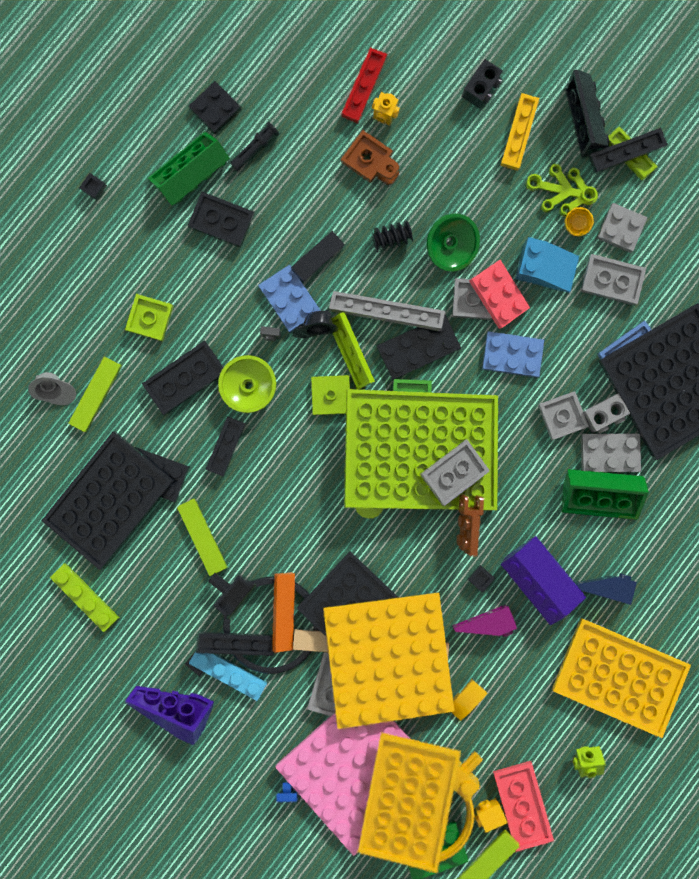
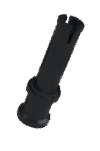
(260, 141)

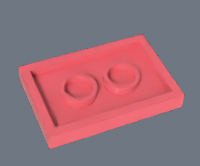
(499, 294)

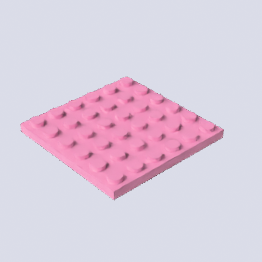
(335, 774)

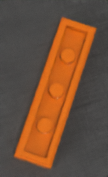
(283, 612)

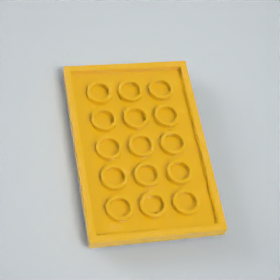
(621, 677)
(409, 802)

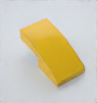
(468, 699)

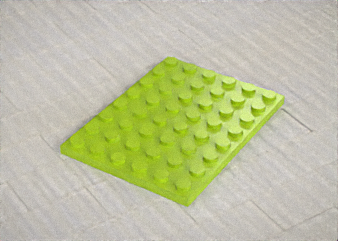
(402, 434)

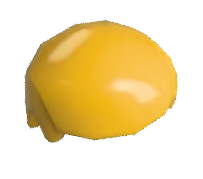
(579, 221)

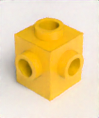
(385, 108)

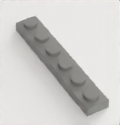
(387, 311)

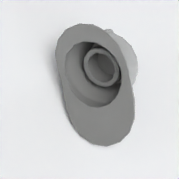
(51, 389)

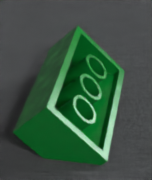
(189, 168)
(604, 494)

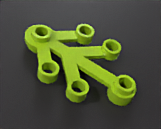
(564, 189)

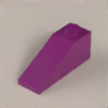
(493, 622)

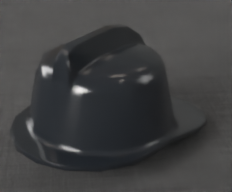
(316, 324)

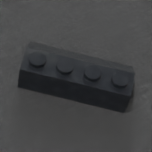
(586, 113)

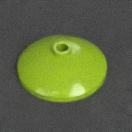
(240, 372)

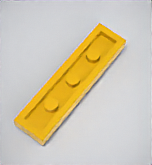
(519, 131)

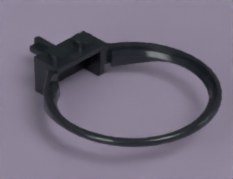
(231, 597)

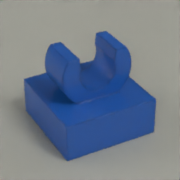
(287, 795)

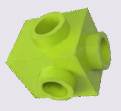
(589, 762)

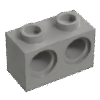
(603, 409)

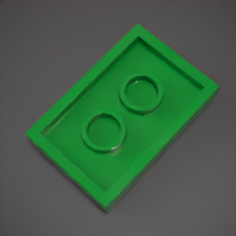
(450, 837)

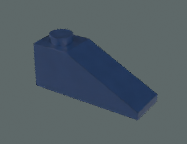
(610, 587)

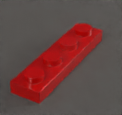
(364, 85)

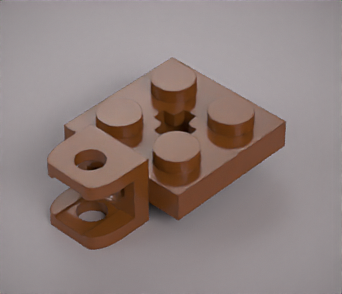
(380, 163)
(469, 524)

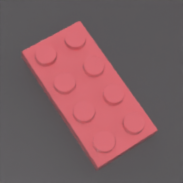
(523, 805)

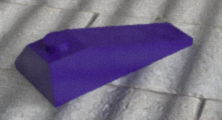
(174, 712)

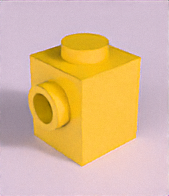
(489, 815)

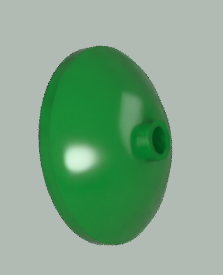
(462, 246)

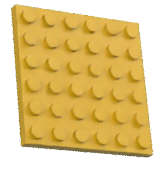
(388, 660)

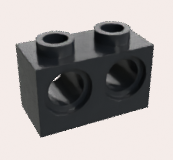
(481, 83)

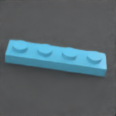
(229, 674)

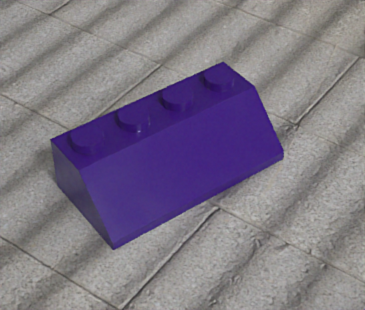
(543, 580)

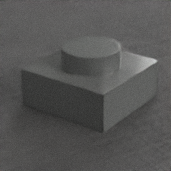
(270, 333)

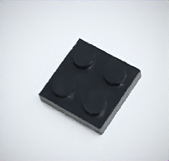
(215, 107)

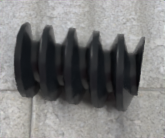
(392, 235)

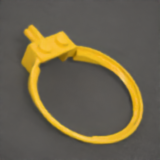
(466, 786)

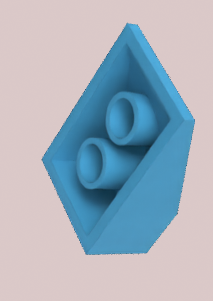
(547, 265)

